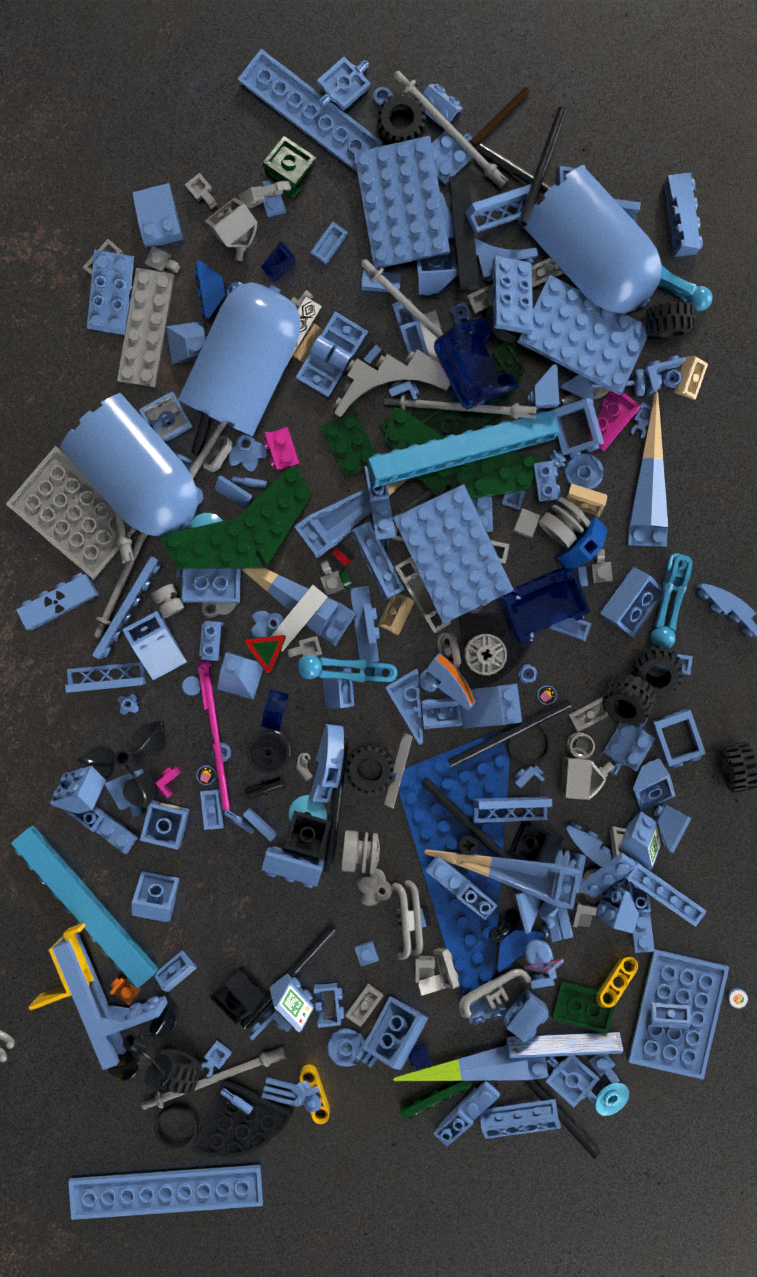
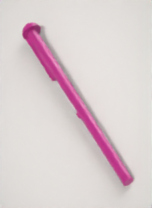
(208, 703)

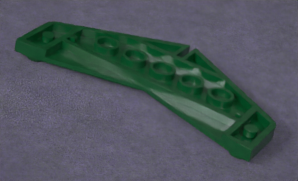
(457, 422)
(481, 478)
(236, 540)

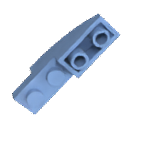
(380, 509)
(726, 602)
(330, 763)
(107, 827)
(589, 844)
(461, 887)
(642, 933)
(465, 1112)

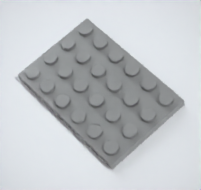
(69, 513)

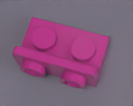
(281, 448)

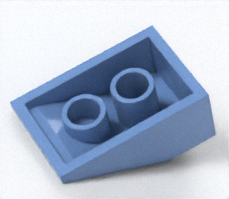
(157, 216)
(493, 707)

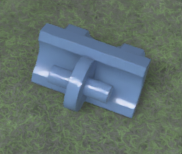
(306, 1097)

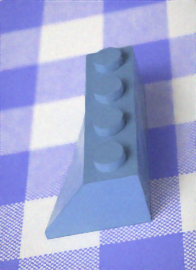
(682, 214)

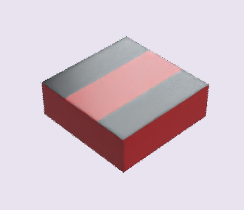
(341, 557)

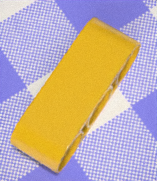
(608, 986)
(315, 1081)

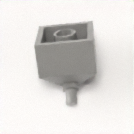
(233, 226)
(582, 778)

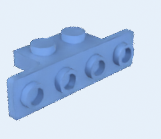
(364, 624)

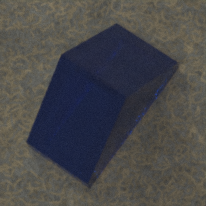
(278, 261)
(274, 710)

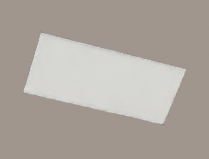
(430, 985)

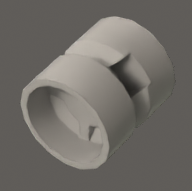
(167, 600)
(580, 745)

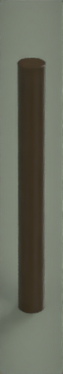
(500, 116)

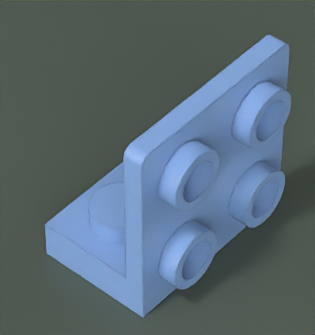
(652, 376)

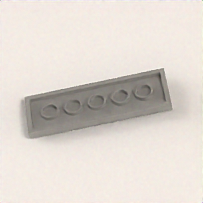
(146, 328)

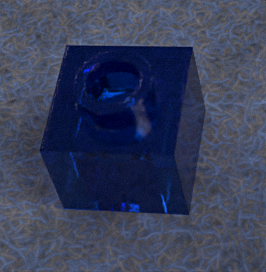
(420, 1057)

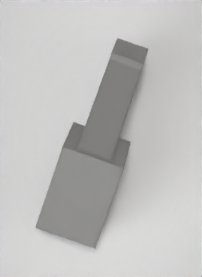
(256, 195)

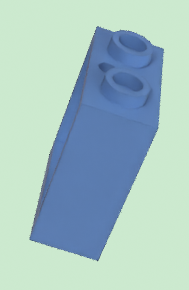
(587, 405)
(670, 720)

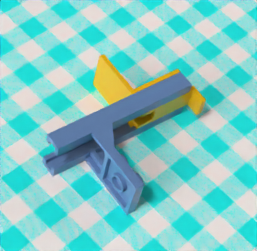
(101, 1020)

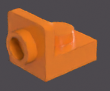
(124, 989)

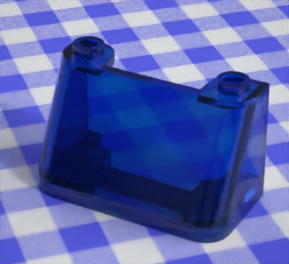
(470, 365)
(544, 603)

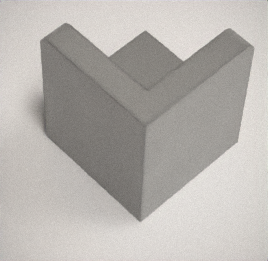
(526, 523)
(582, 914)
(424, 967)

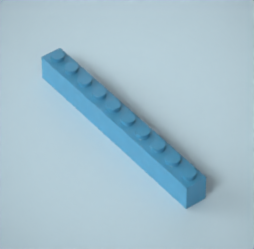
(462, 448)
(84, 906)

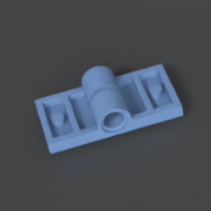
(110, 292)
(512, 295)
(331, 354)

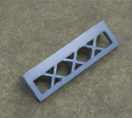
(495, 204)
(377, 560)
(105, 684)
(527, 803)
(523, 1117)

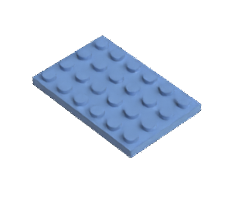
(402, 202)
(585, 336)
(453, 554)
(679, 982)

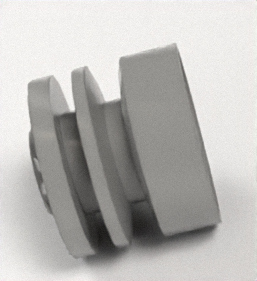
(567, 519)
(475, 660)
(360, 852)

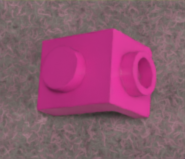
(168, 775)

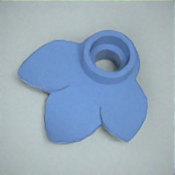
(247, 455)
(264, 625)

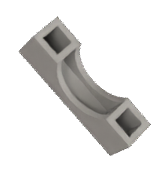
(412, 580)

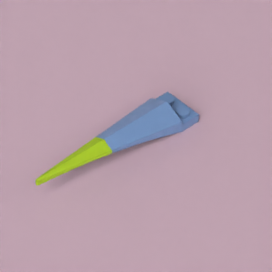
(487, 1065)

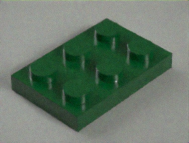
(349, 443)
(579, 1007)

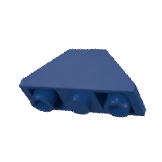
(211, 290)
(585, 546)
(514, 946)

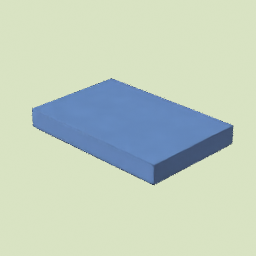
(211, 585)

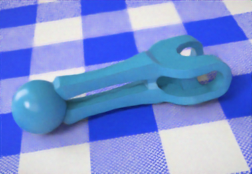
(697, 295)
(674, 579)
(311, 667)

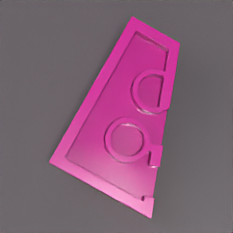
(614, 416)

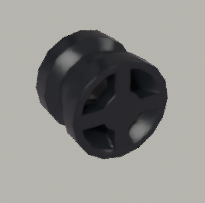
(466, 841)

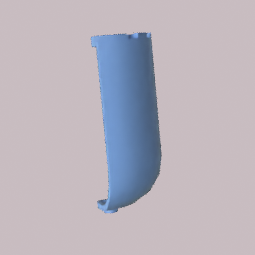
(596, 243)
(243, 356)
(133, 468)

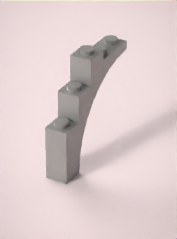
(364, 377)

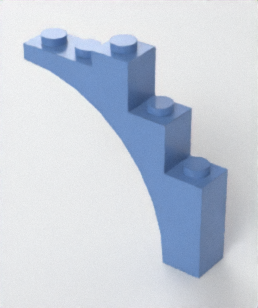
(485, 252)

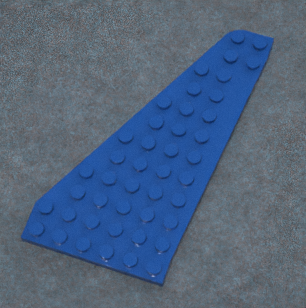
(438, 830)

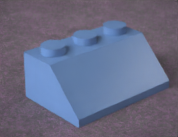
(633, 602)
(292, 866)
(395, 1033)

